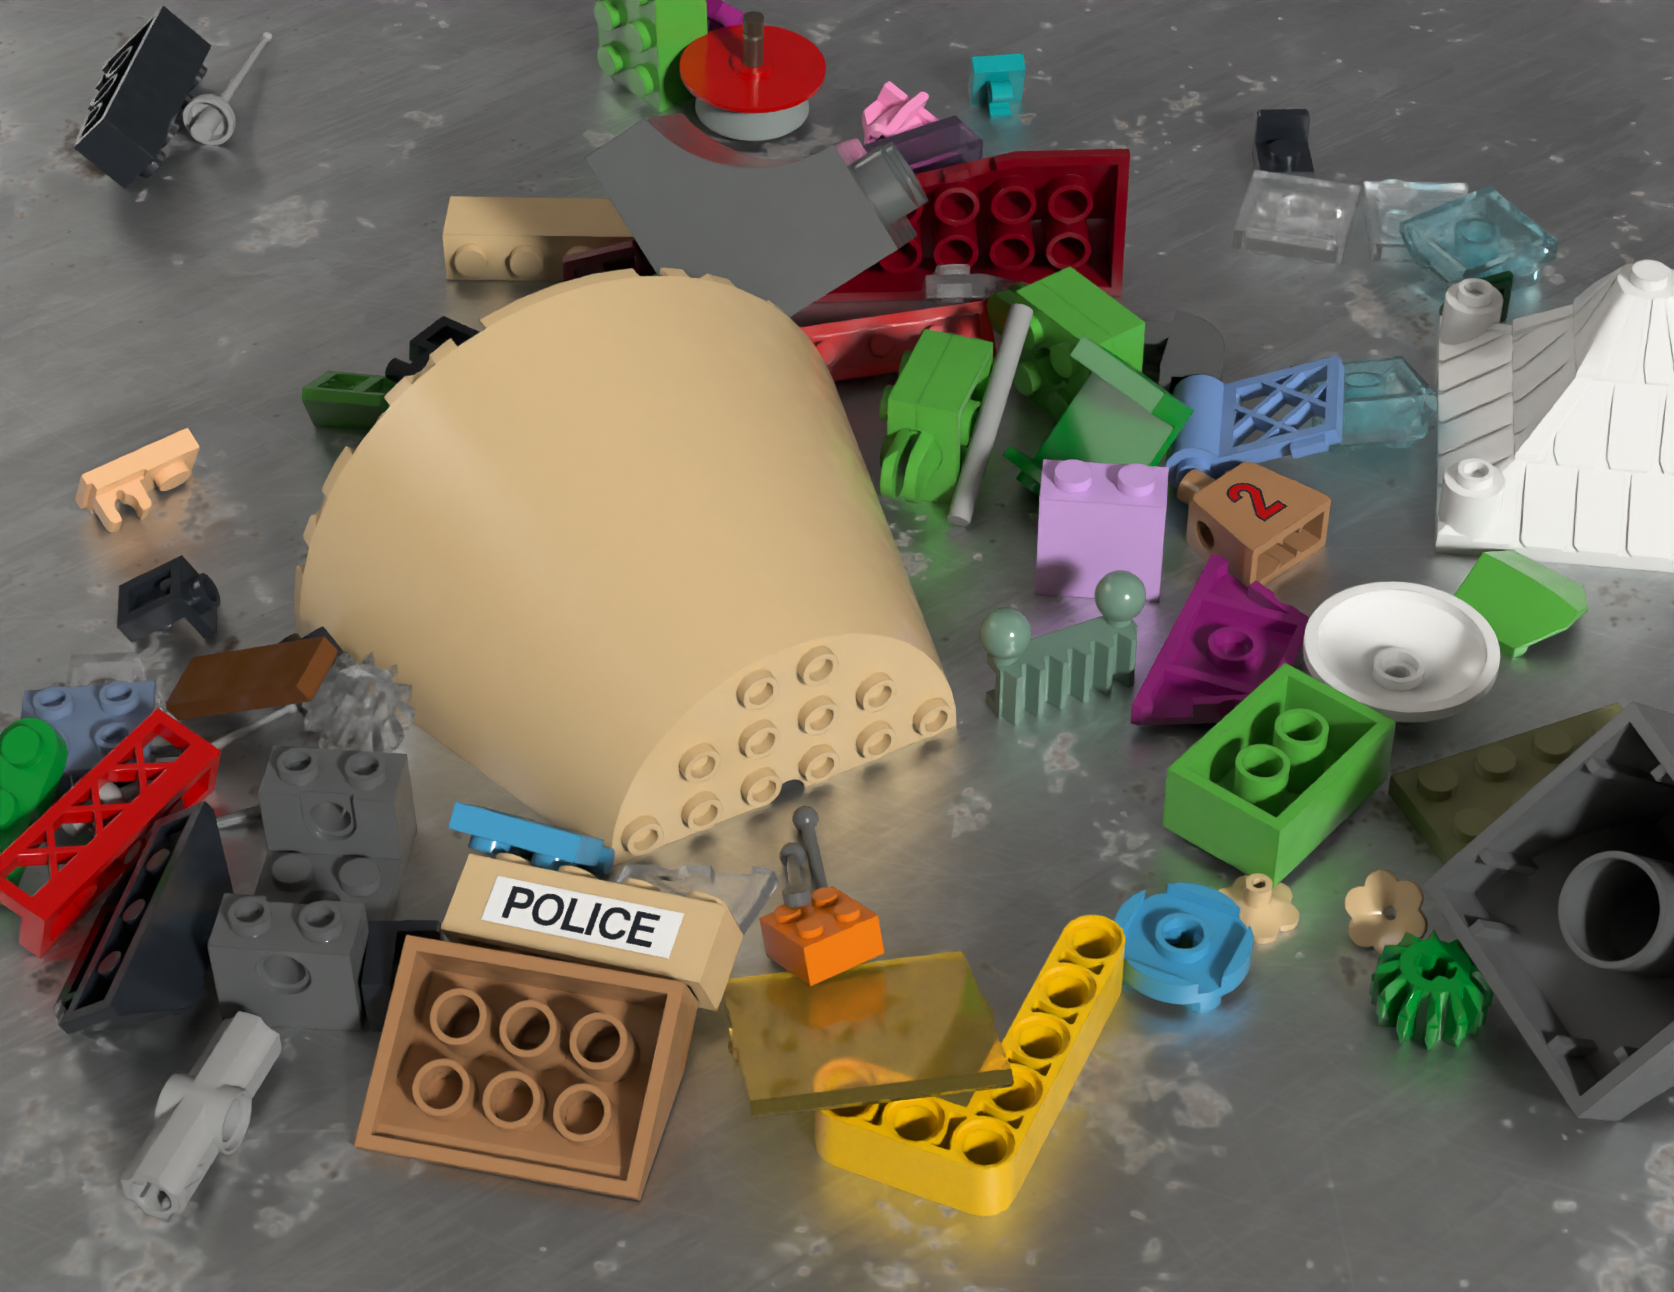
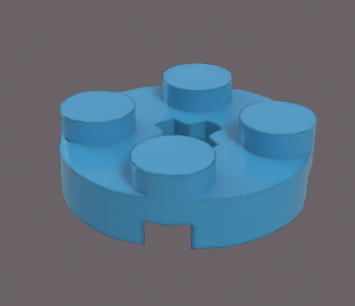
(1191, 975)

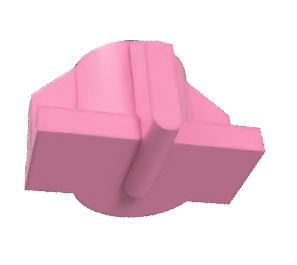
(894, 113)

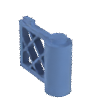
(1221, 422)

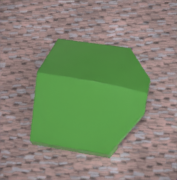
(346, 399)
(1521, 599)

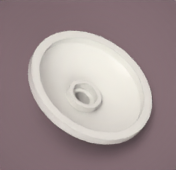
(1403, 650)

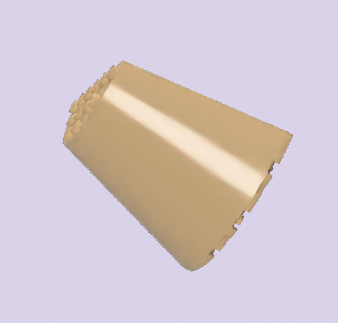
(628, 560)

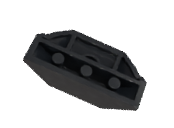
(152, 930)

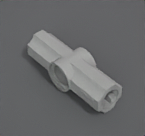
(201, 1115)

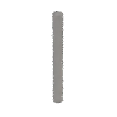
(989, 415)

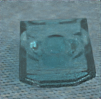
(1478, 239)
(1382, 405)

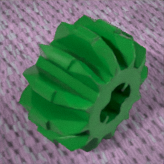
(1429, 991)

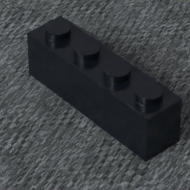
(142, 98)

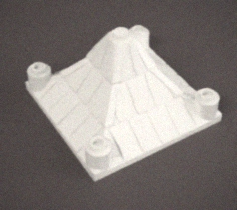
(1559, 424)

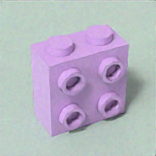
(1098, 523)

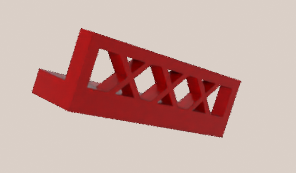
(878, 343)
(96, 867)

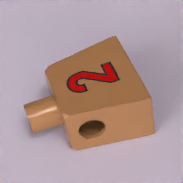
(1254, 520)

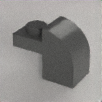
(1182, 350)

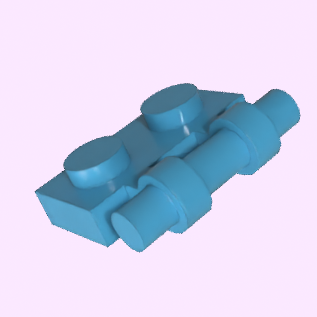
(517, 835)

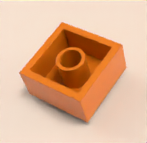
(822, 936)

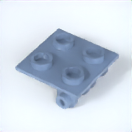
(92, 721)

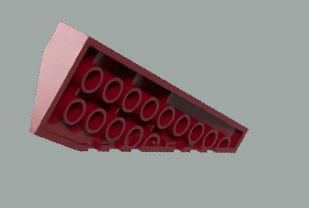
(999, 214)

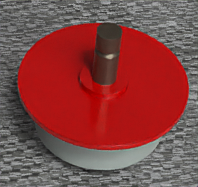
(752, 79)

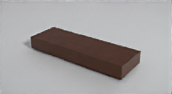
(252, 678)

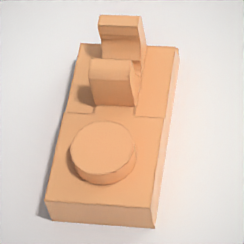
(128, 478)

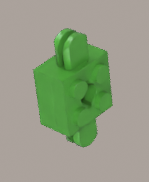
(1064, 311)
(932, 415)

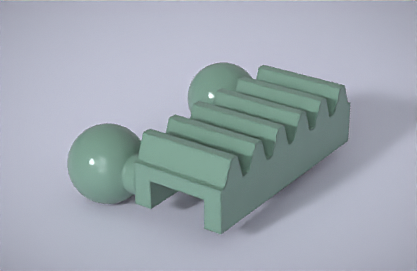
(1066, 659)

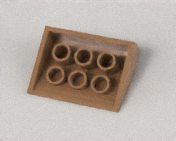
(527, 1067)

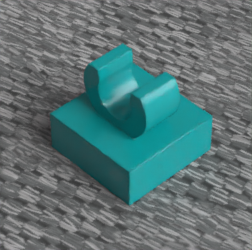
(996, 82)

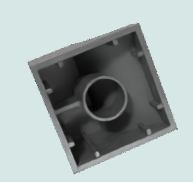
(759, 221)
(1576, 915)

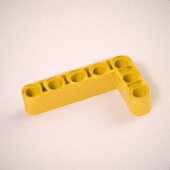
(984, 1151)

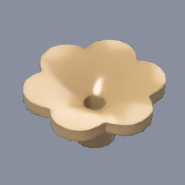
(1262, 907)
(1373, 907)

